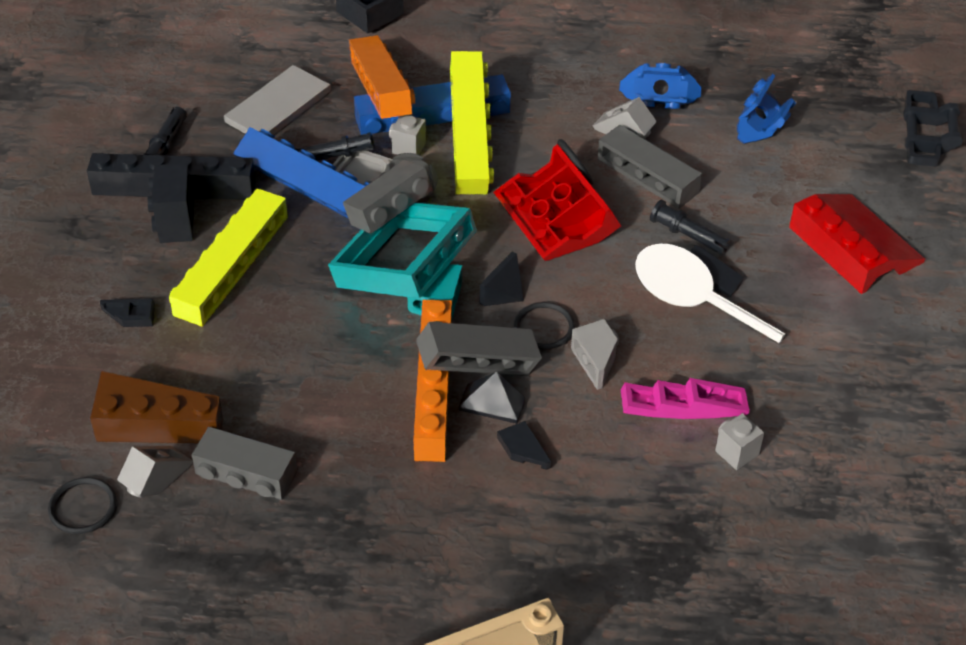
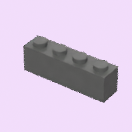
(649, 166)
(478, 348)

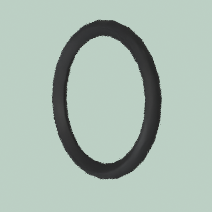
(571, 155)
(553, 306)
(82, 530)

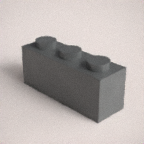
(387, 196)
(244, 463)

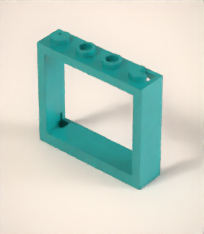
(454, 230)

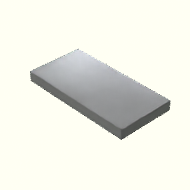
(278, 101)

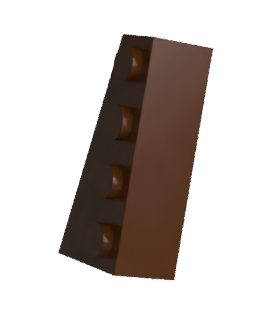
(151, 412)

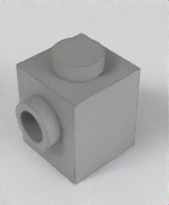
(408, 135)
(739, 441)

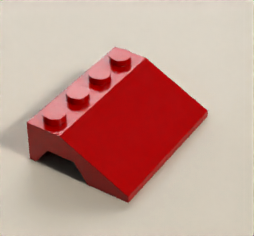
(557, 208)
(851, 238)

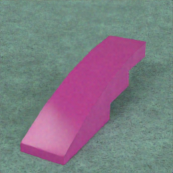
(691, 401)

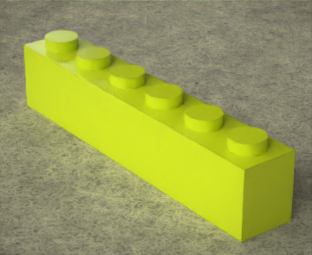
(469, 123)
(228, 257)

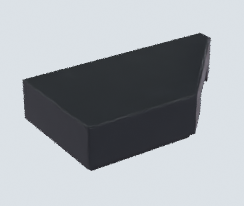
(130, 311)
(522, 445)

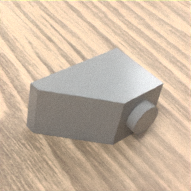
(631, 115)
(595, 350)
(152, 469)

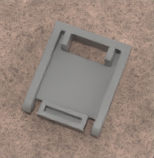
(363, 165)

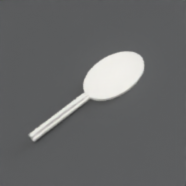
(686, 282)

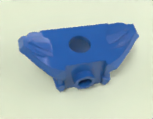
(681, 85)
(750, 125)

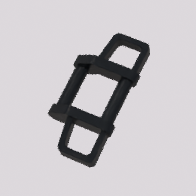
(930, 116)

